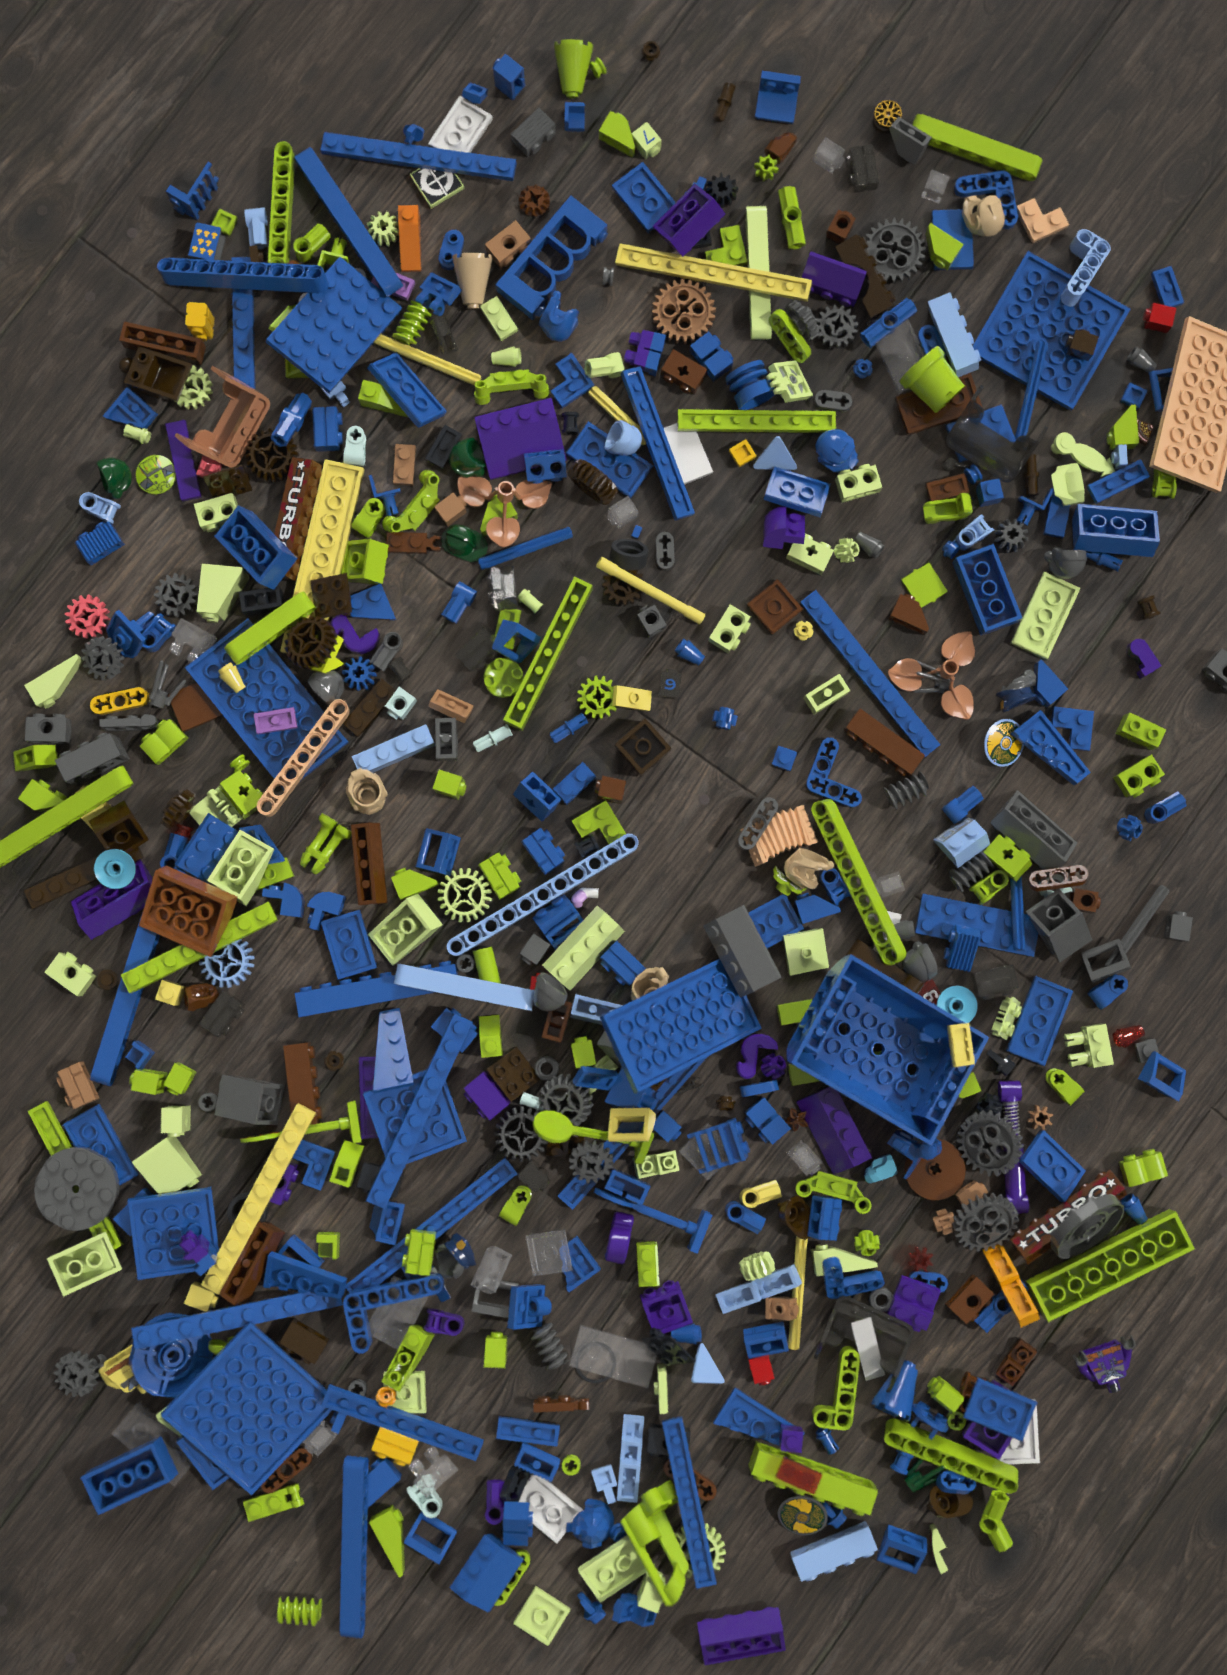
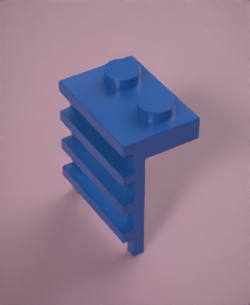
(192, 202)
(556, 917)
(735, 1147)

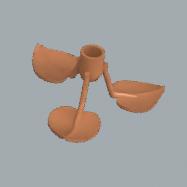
(502, 530)
(960, 652)

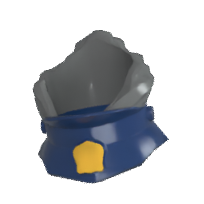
(1018, 691)
(454, 1257)

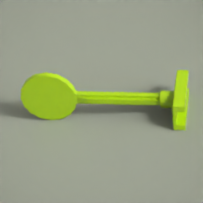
(350, 1122)
(558, 1128)

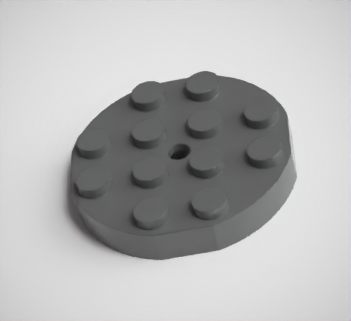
(96, 1183)
(1086, 1226)

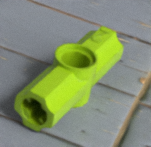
(793, 228)

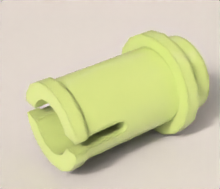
(142, 435)
(529, 600)

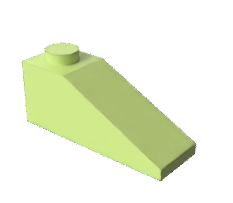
(52, 684)
(848, 1260)

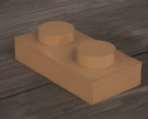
(404, 465)
(451, 706)

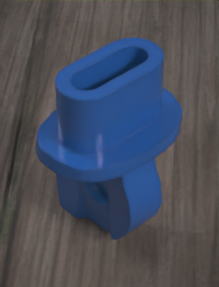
(413, 133)
(834, 1515)
(593, 1610)

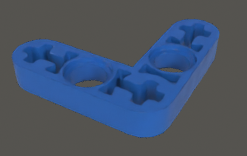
(998, 190)
(822, 777)
(848, 1285)

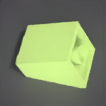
(219, 590)
(168, 1167)

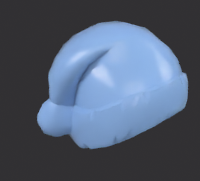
(623, 439)

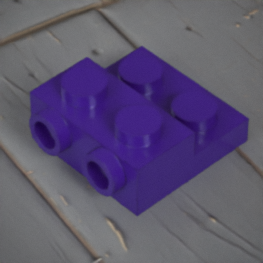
(914, 1302)
(666, 1307)

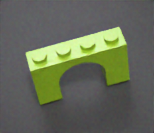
(788, 1014)

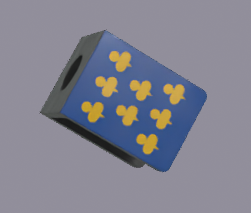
(207, 242)

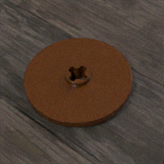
(941, 1184)

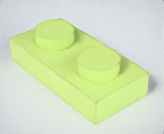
(499, 318)

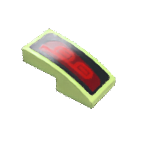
(937, 1545)

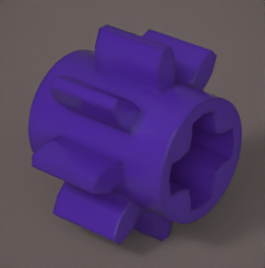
(773, 1066)

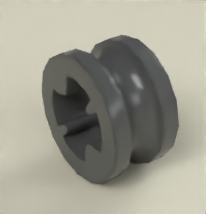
(608, 276)
(463, 957)
(202, 1104)
(362, 1383)

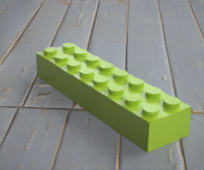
(1109, 1265)

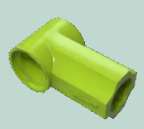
(312, 241)

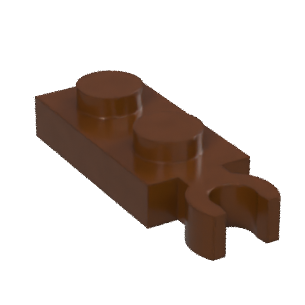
(411, 543)
(563, 1403)

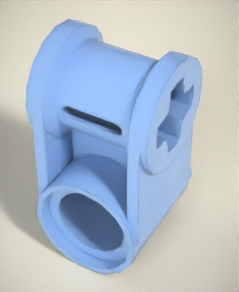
(102, 508)
(975, 531)

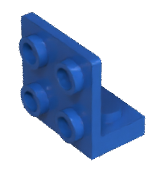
(777, 97)

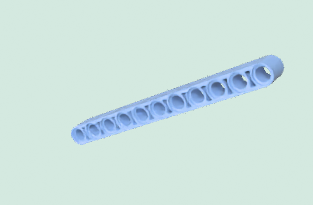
(532, 896)

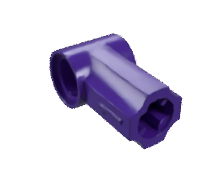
(494, 1501)

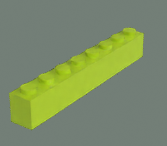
(548, 654)

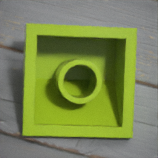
(365, 561)

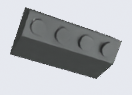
(1034, 832)
(742, 951)

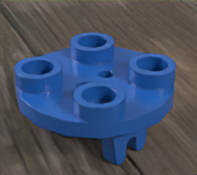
(936, 1421)

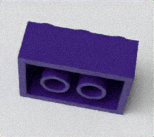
(986, 1438)

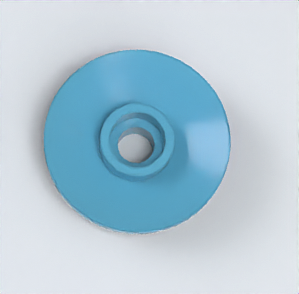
(108, 875)
(965, 999)

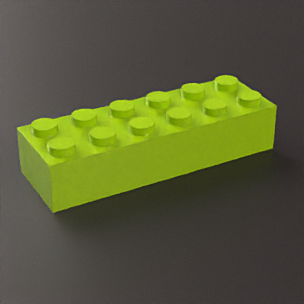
(835, 1485)

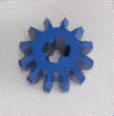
(354, 668)

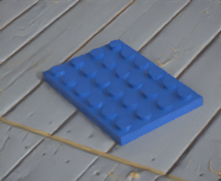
(334, 327)

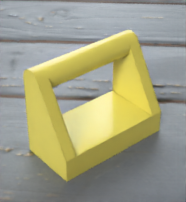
(630, 1115)

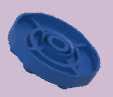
(167, 1375)

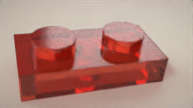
(798, 1475)

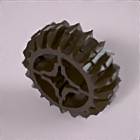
(269, 471)
(592, 482)
(311, 642)

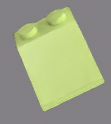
(242, 867)
(405, 929)
(84, 1263)

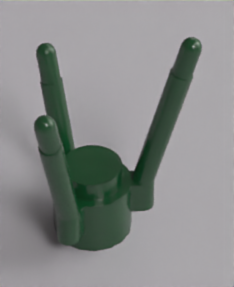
(917, 1481)

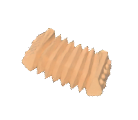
(782, 833)

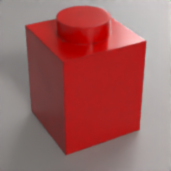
(1159, 317)
(761, 1370)

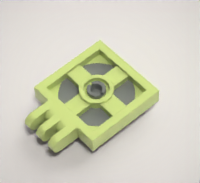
(788, 381)

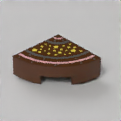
(1144, 431)

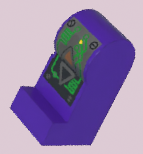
(1143, 657)

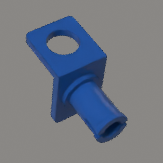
(387, 497)
(1030, 506)

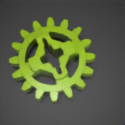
(589, 697)

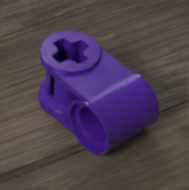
(442, 1321)

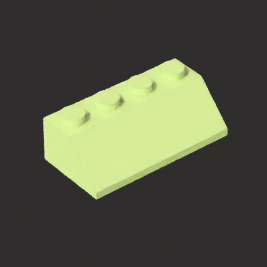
(583, 948)

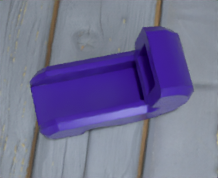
(351, 640)
(749, 1051)
(619, 1238)

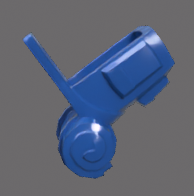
(914, 1148)

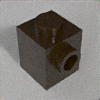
(1081, 344)

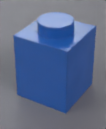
(989, 492)
(667, 1126)

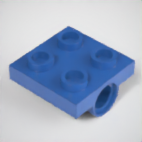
(528, 1306)

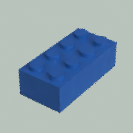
(1115, 530)
(256, 547)
(987, 589)
(129, 1475)

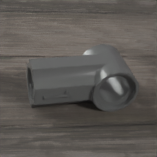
(386, 653)

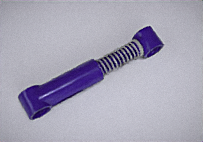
(1010, 1093)

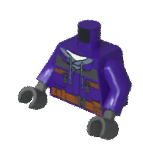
(1106, 1362)

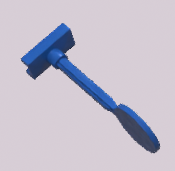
(696, 1230)

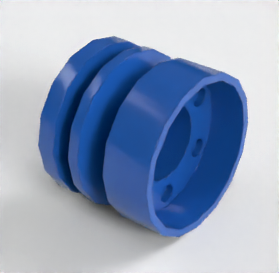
(750, 385)

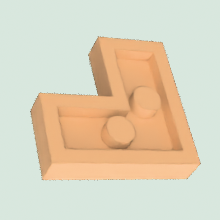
(1039, 225)

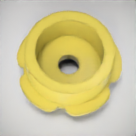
(803, 635)

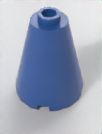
(901, 1397)

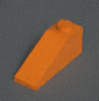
(409, 238)

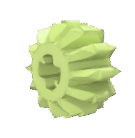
(383, 221)
(757, 1266)

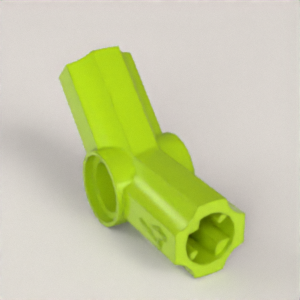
(995, 1527)

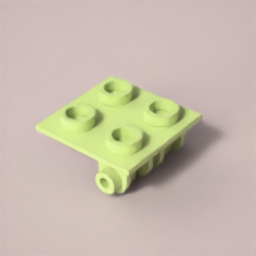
(218, 806)
(1013, 1010)

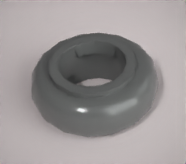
(538, 1064)
(872, 1297)

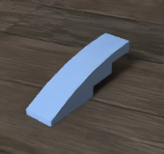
(630, 1458)

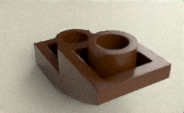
(1015, 1361)

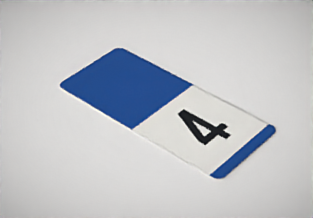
(443, 1295)

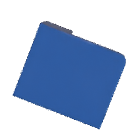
(574, 116)
(139, 1054)

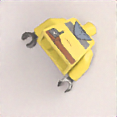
(117, 1371)

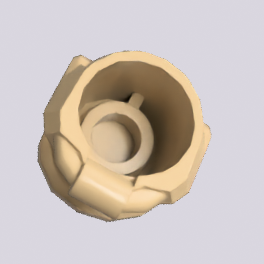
(987, 219)
(366, 791)
(802, 865)
(643, 984)

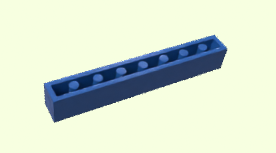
(359, 993)

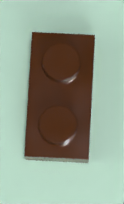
(947, 487)

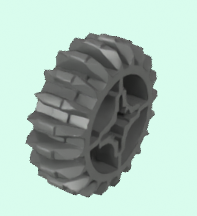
(551, 1096)
(512, 1134)

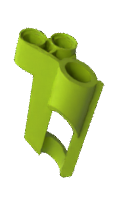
(649, 1522)

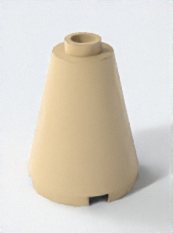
(472, 277)

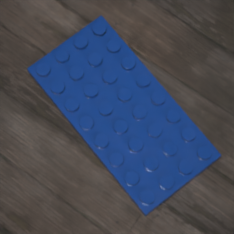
(268, 688)
(678, 1025)

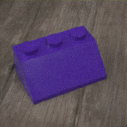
(689, 219)
(834, 279)

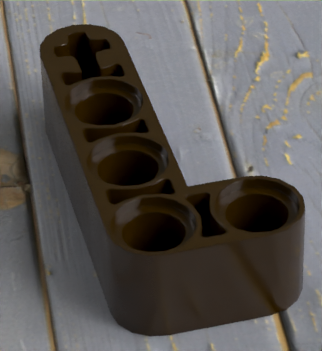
(872, 958)

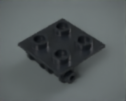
(667, 1348)

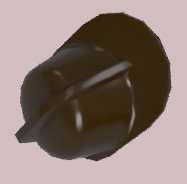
(795, 1215)
(949, 1504)

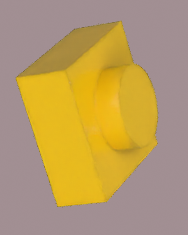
(742, 453)

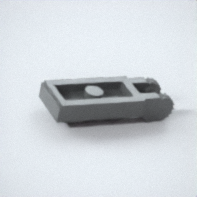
(130, 723)

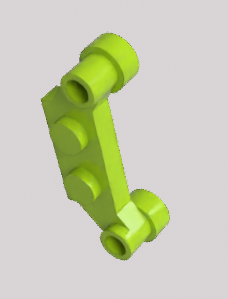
(510, 381)
(418, 508)
(836, 1187)

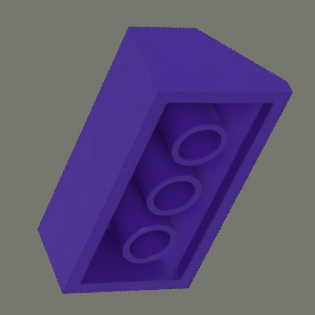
(106, 907)
(834, 1129)
(741, 1635)

